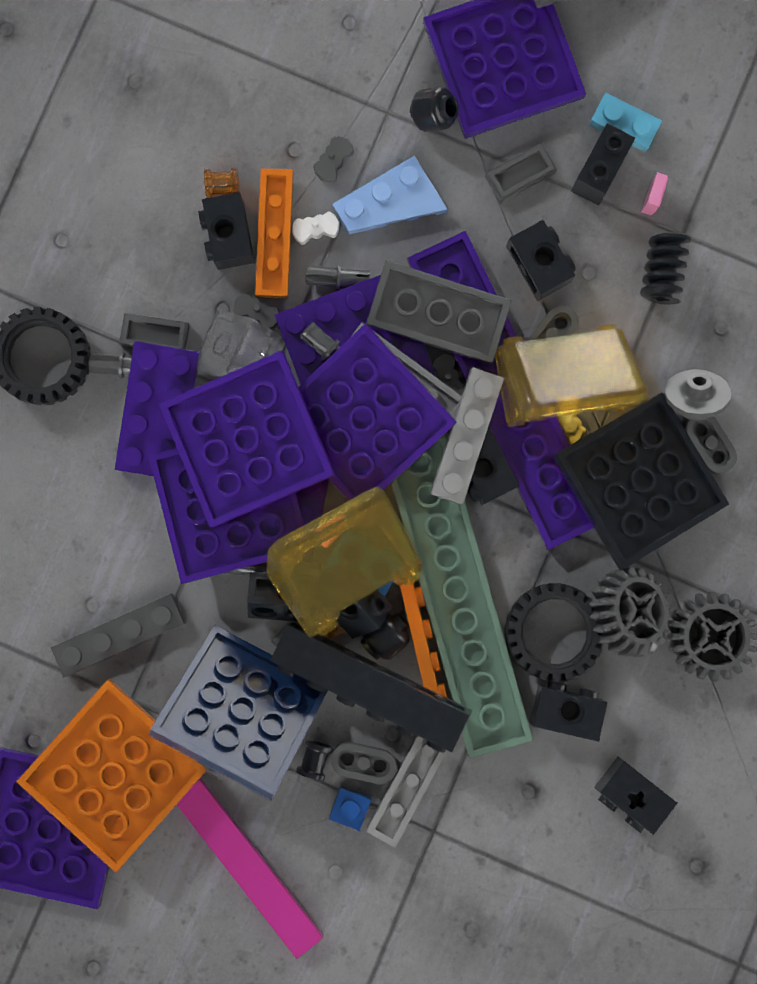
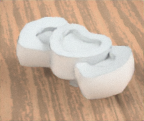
(315, 227)

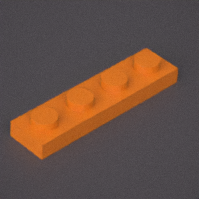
(274, 233)
(420, 632)

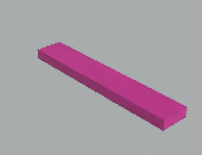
(249, 869)

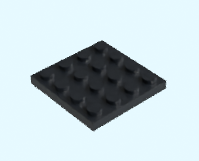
(640, 481)

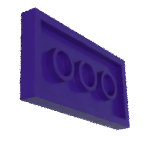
(154, 377)

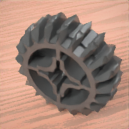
(640, 611)
(730, 656)

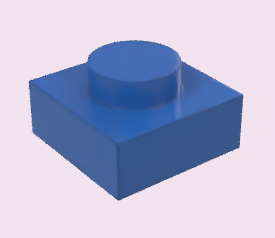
(350, 808)

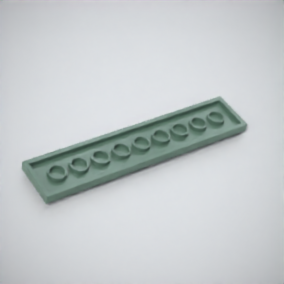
(461, 610)

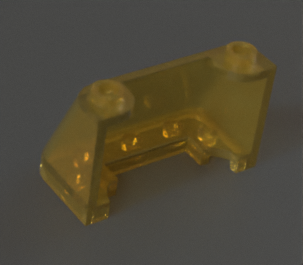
(568, 375)
(342, 560)

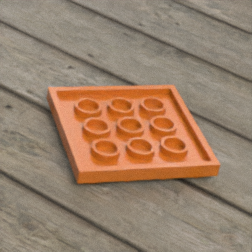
(110, 776)

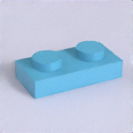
(628, 119)

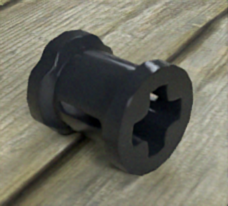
(314, 760)

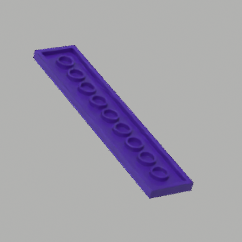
(526, 447)

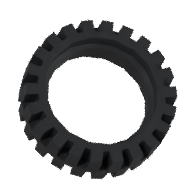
(79, 356)
(517, 646)

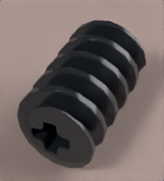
(663, 266)

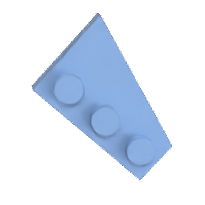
(390, 198)

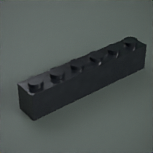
(371, 687)

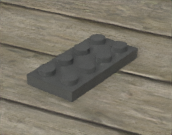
(438, 312)

